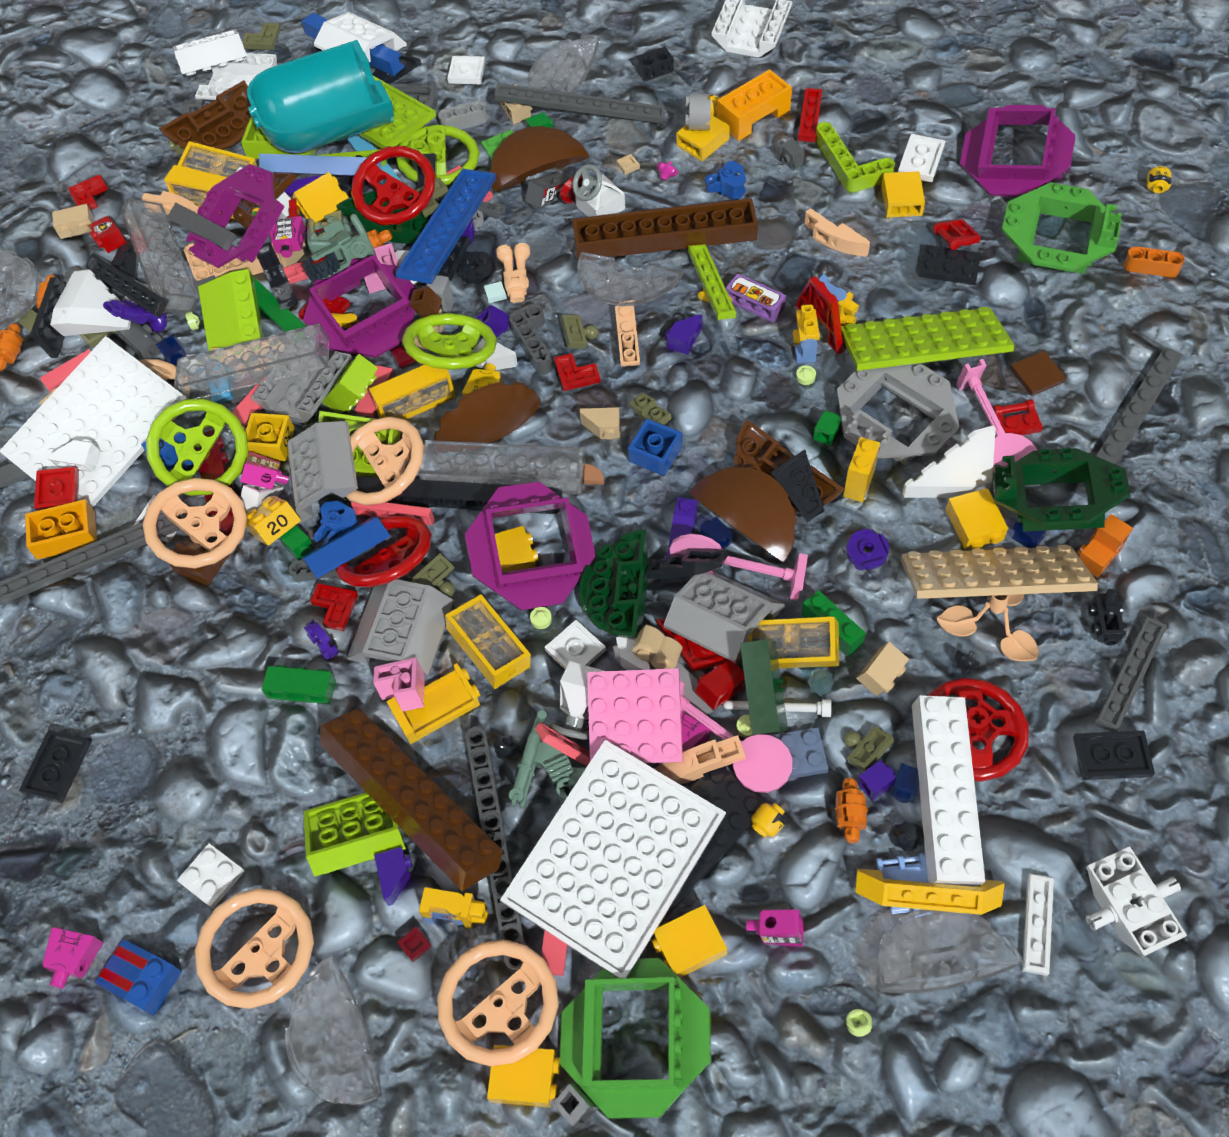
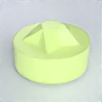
(193, 320)
(806, 375)
(540, 618)
(744, 726)
(859, 1022)

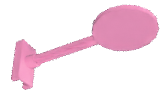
(1005, 444)
(795, 575)
(767, 758)

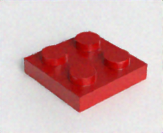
(55, 487)

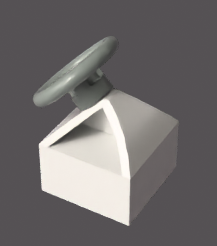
(597, 195)
(574, 701)

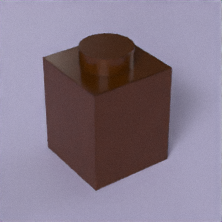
(425, 301)

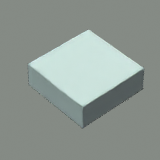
(495, 292)

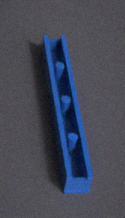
(381, 56)

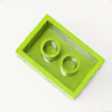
(351, 385)

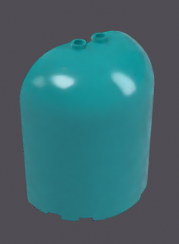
(318, 99)

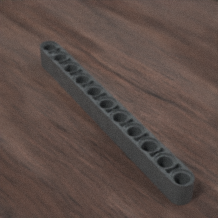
(497, 833)

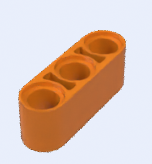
(1153, 261)

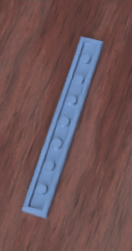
(311, 164)

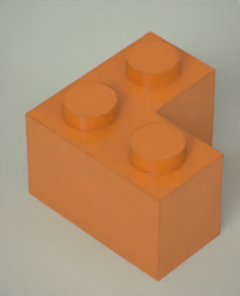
(1104, 545)

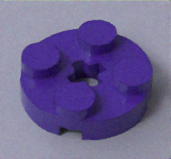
(864, 560)
(319, 637)

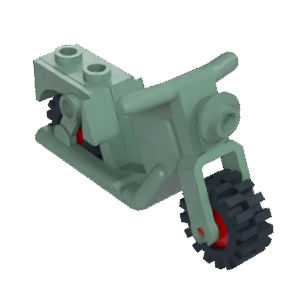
(332, 242)

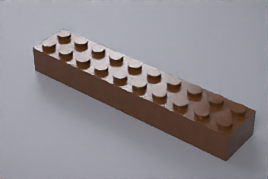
(666, 228)
(411, 799)

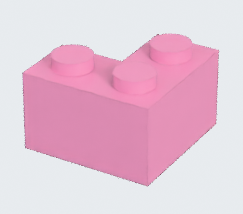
(387, 256)
(403, 681)

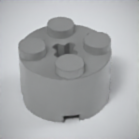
(699, 111)

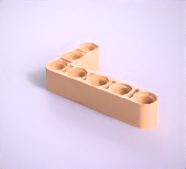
(202, 270)

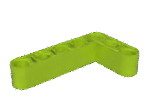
(852, 176)

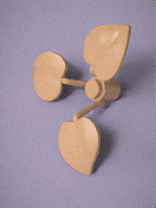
(960, 622)

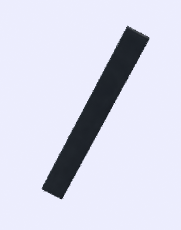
(127, 285)

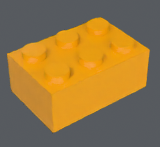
(60, 529)

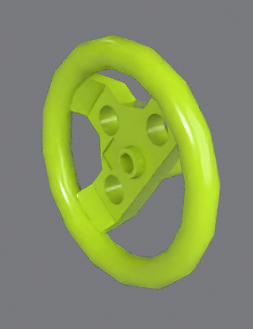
(433, 140)
(453, 349)
(166, 430)

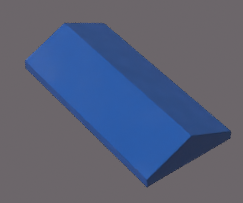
(345, 547)

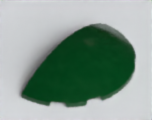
(402, 233)
(616, 586)

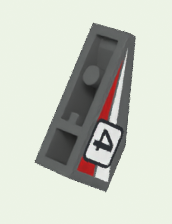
(545, 189)

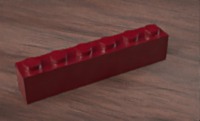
(213, 468)

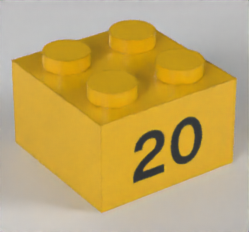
(269, 435)
(271, 520)

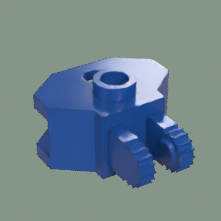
(728, 181)
(335, 521)

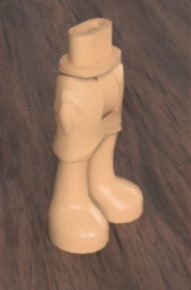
(515, 281)

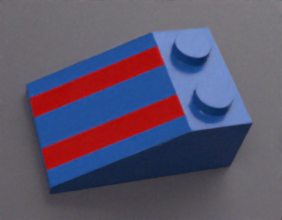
(138, 977)

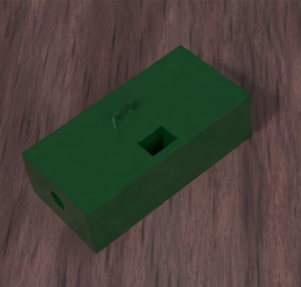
(764, 686)

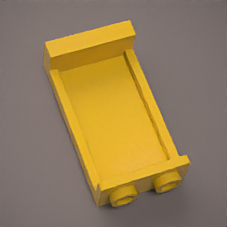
(443, 703)

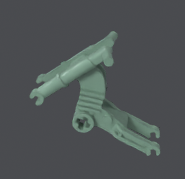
(550, 759)

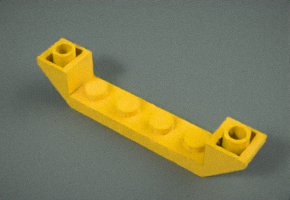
(929, 895)

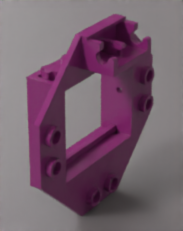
(1017, 179)
(249, 184)
(376, 333)
(537, 585)

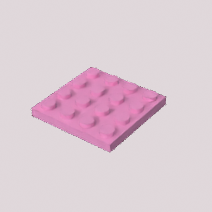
(636, 713)

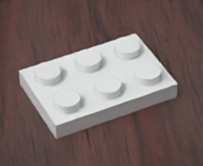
(922, 155)

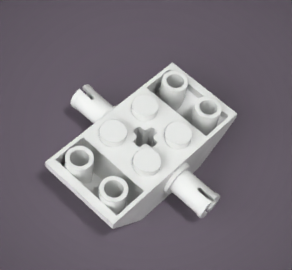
(1146, 923)

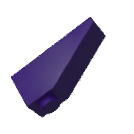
(683, 519)

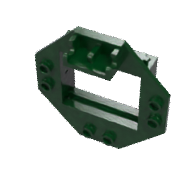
(1103, 481)

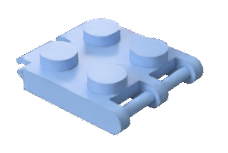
(910, 872)

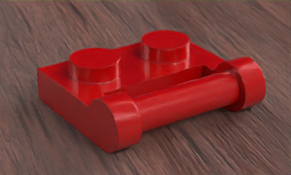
(962, 233)
(1019, 424)

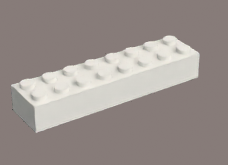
(947, 792)

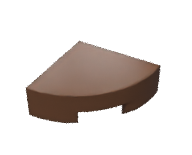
(593, 475)

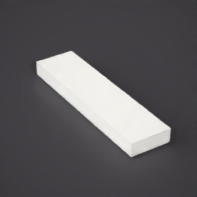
(1038, 924)

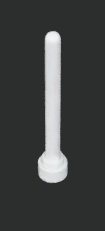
(821, 708)

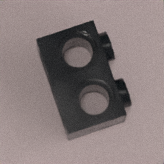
(654, 63)

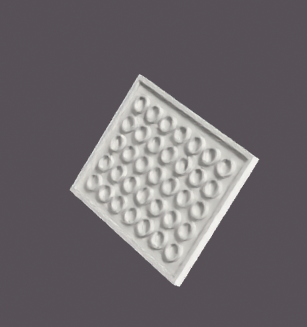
(104, 401)
(613, 859)

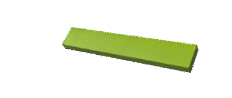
(711, 282)

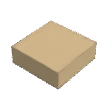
(627, 164)

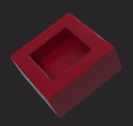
(401, 357)
(414, 944)

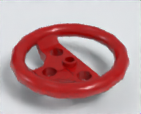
(393, 190)
(395, 559)
(982, 728)

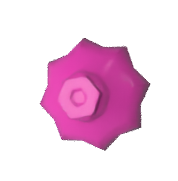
(666, 170)

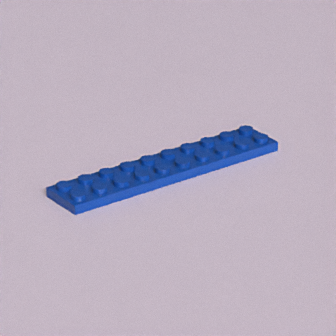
(446, 226)

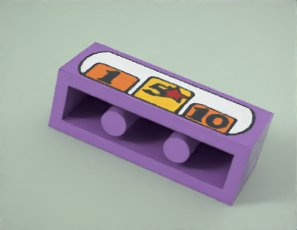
(756, 297)

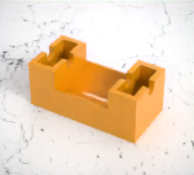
(754, 101)

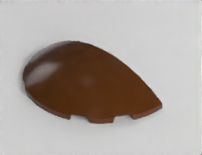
(215, 124)
(533, 152)
(489, 413)
(764, 453)
(752, 505)

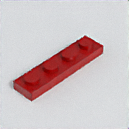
(810, 115)

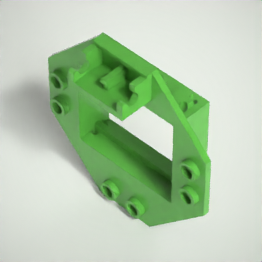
(1065, 202)
(687, 1042)

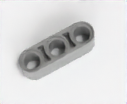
(464, 115)

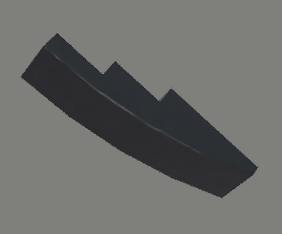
(276, 277)
(692, 563)

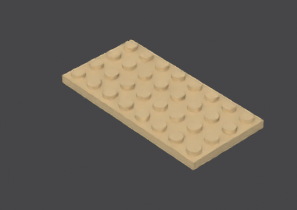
(997, 572)

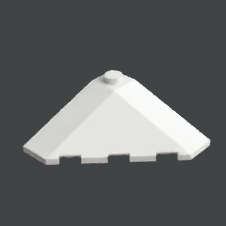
(82, 309)
(960, 471)

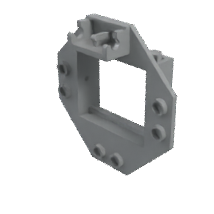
(912, 384)

